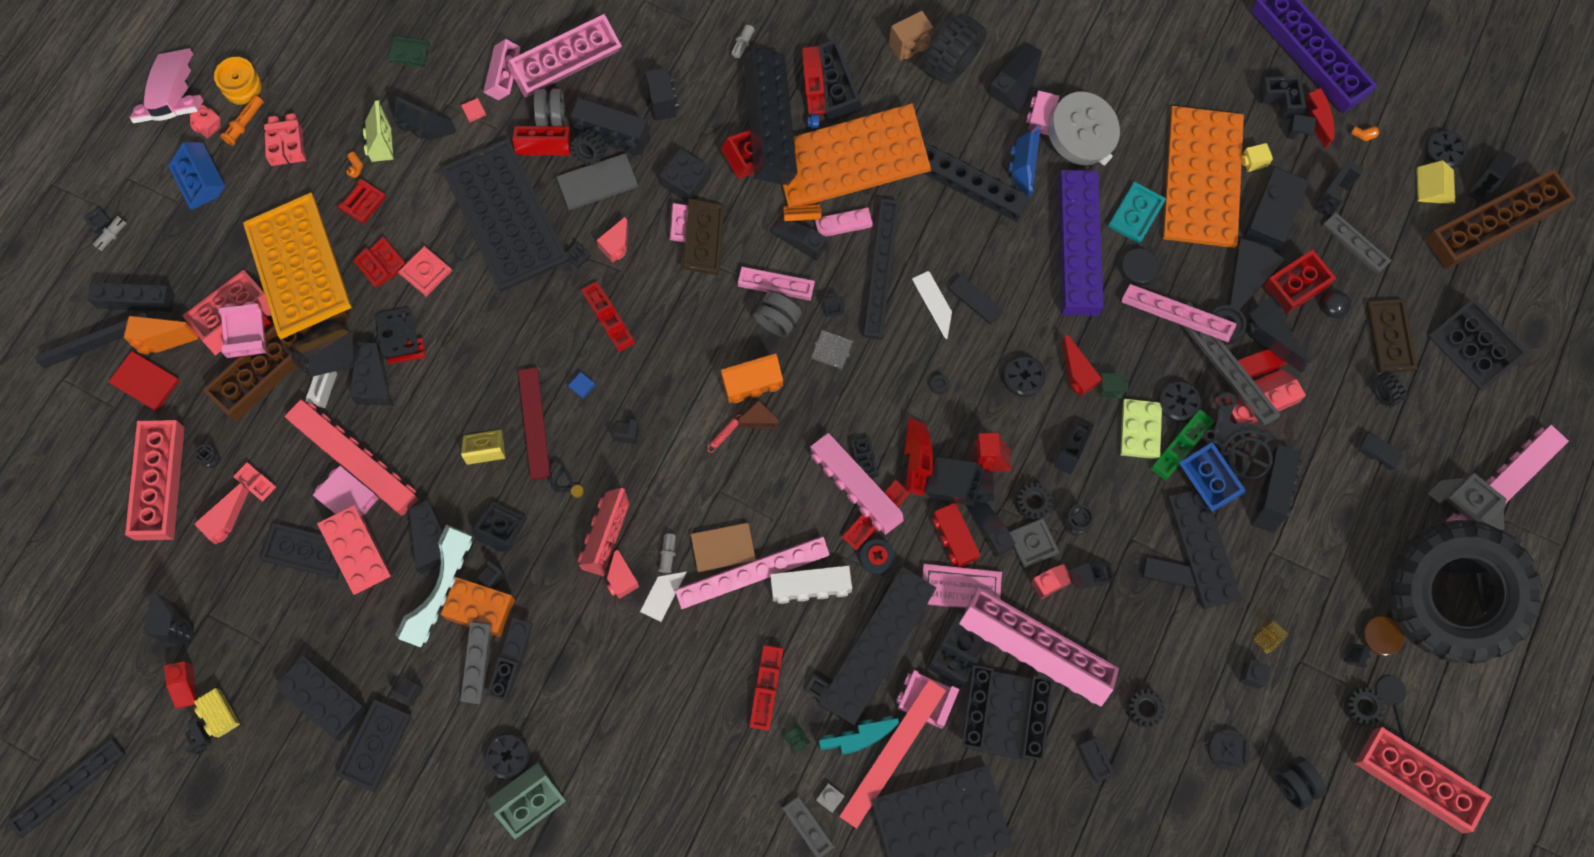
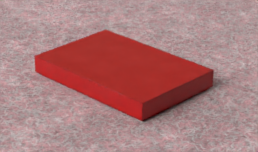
(144, 381)

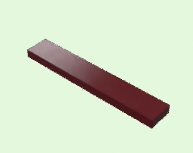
(534, 424)

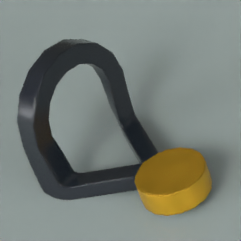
(576, 490)

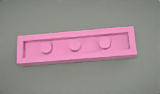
(776, 283)

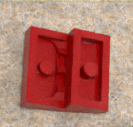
(380, 262)

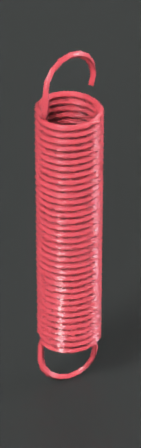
(724, 433)

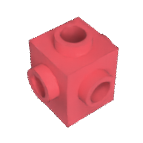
(205, 121)

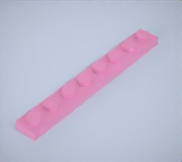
(751, 572)

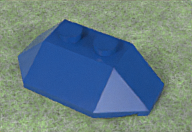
(1024, 160)

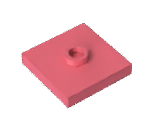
(425, 271)

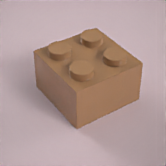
(910, 36)

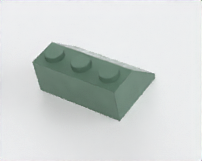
(526, 801)

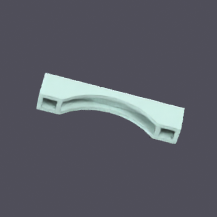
(416, 625)

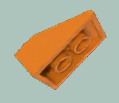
(157, 334)

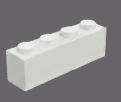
(811, 583)

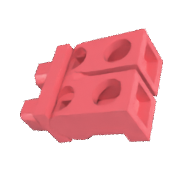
(284, 140)

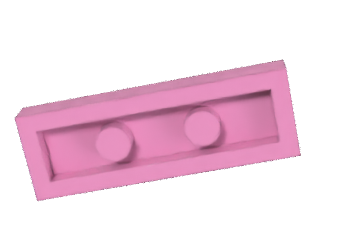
(844, 222)

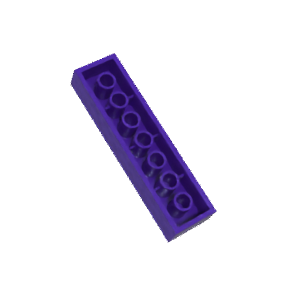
(1315, 51)
(1080, 243)

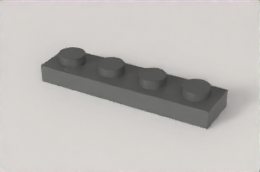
(476, 662)

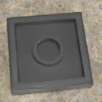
(1033, 543)

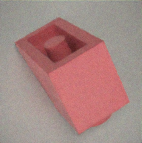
(615, 241)
(620, 577)
(1051, 581)

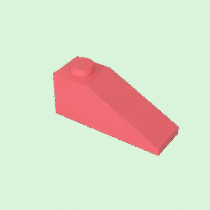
(221, 518)

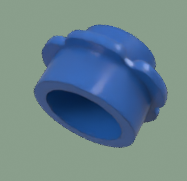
(814, 121)

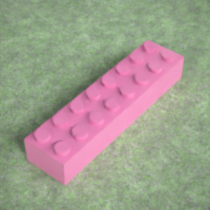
(1040, 647)

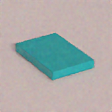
(1136, 212)

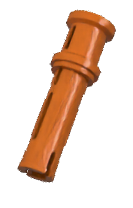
(238, 126)

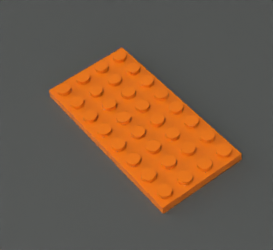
(857, 156)
(1203, 177)

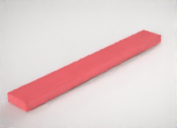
(892, 753)

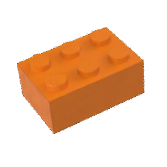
(477, 603)

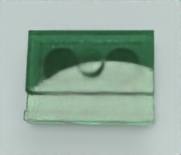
(409, 51)

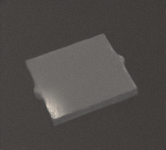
(832, 349)

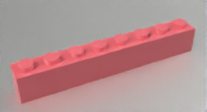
(351, 457)

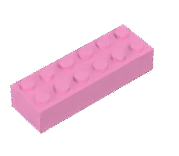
(564, 55)

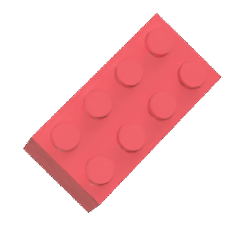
(355, 549)

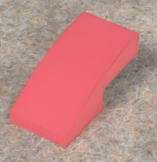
(254, 482)

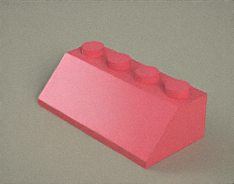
(1278, 387)

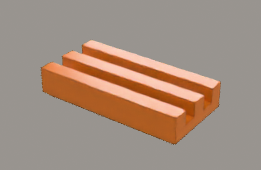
(802, 212)

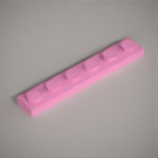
(1179, 313)

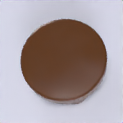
(1383, 636)

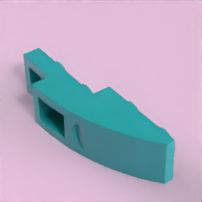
(867, 735)

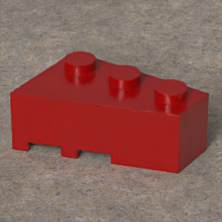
(991, 453)

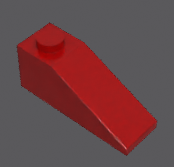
(1079, 370)

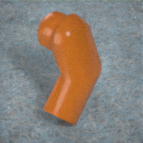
(1366, 134)
(356, 166)

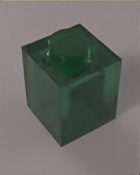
(1113, 385)

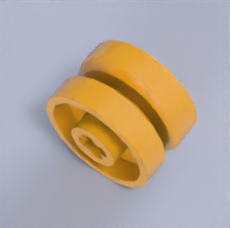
(237, 80)

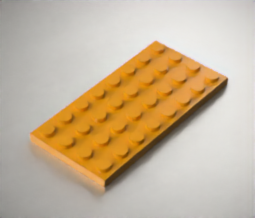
(296, 265)

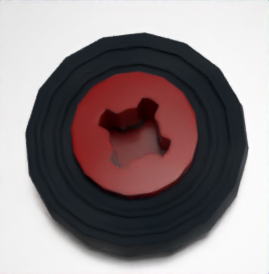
(873, 562)

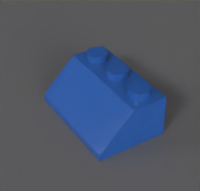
(196, 174)
(1212, 477)

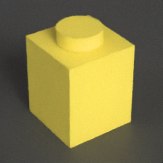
(1256, 157)

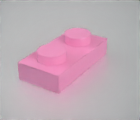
(678, 222)

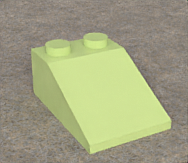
(378, 135)

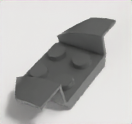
(1472, 498)

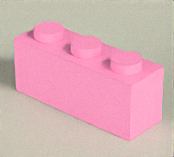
(499, 76)

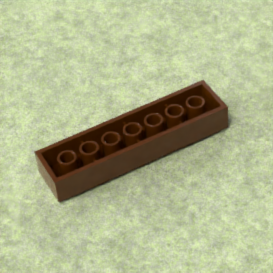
(1500, 219)
(255, 375)

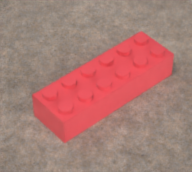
(155, 480)
(1423, 780)

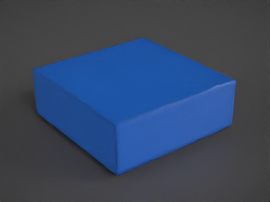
(581, 385)

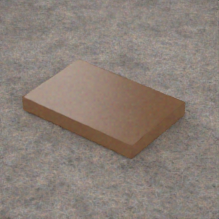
(723, 547)

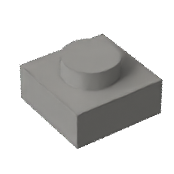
(830, 798)

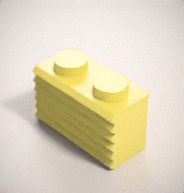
(216, 713)

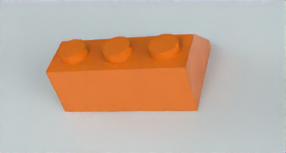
(752, 378)

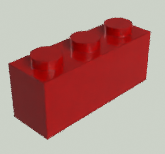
(542, 140)
(955, 536)

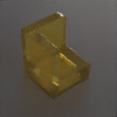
(1270, 637)

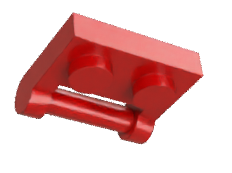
(365, 205)

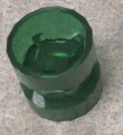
(796, 739)

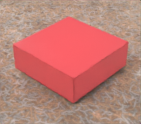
(473, 110)

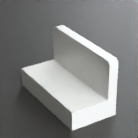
(321, 389)

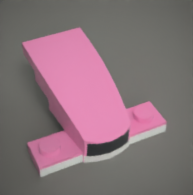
(165, 89)

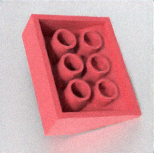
(205, 316)
(604, 532)

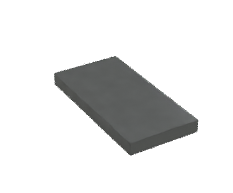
(597, 181)

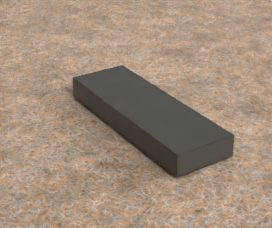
(808, 827)

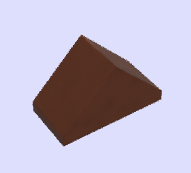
(759, 418)

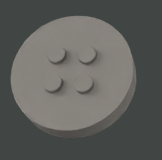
(1083, 128)

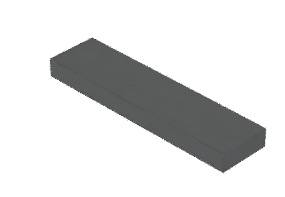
(1356, 243)

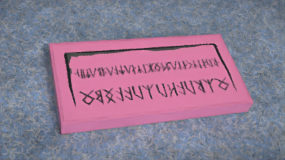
(958, 585)

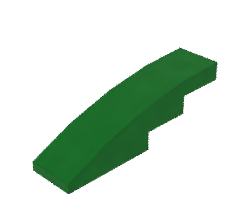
(1182, 444)

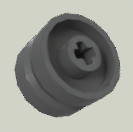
(549, 107)
(777, 314)

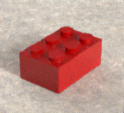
(1299, 281)

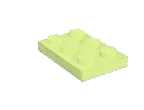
(1141, 429)

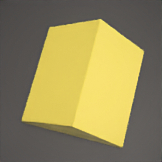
(1436, 183)
(483, 447)

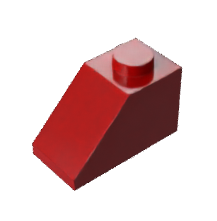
(181, 684)

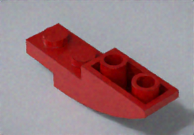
(814, 80)
(920, 455)

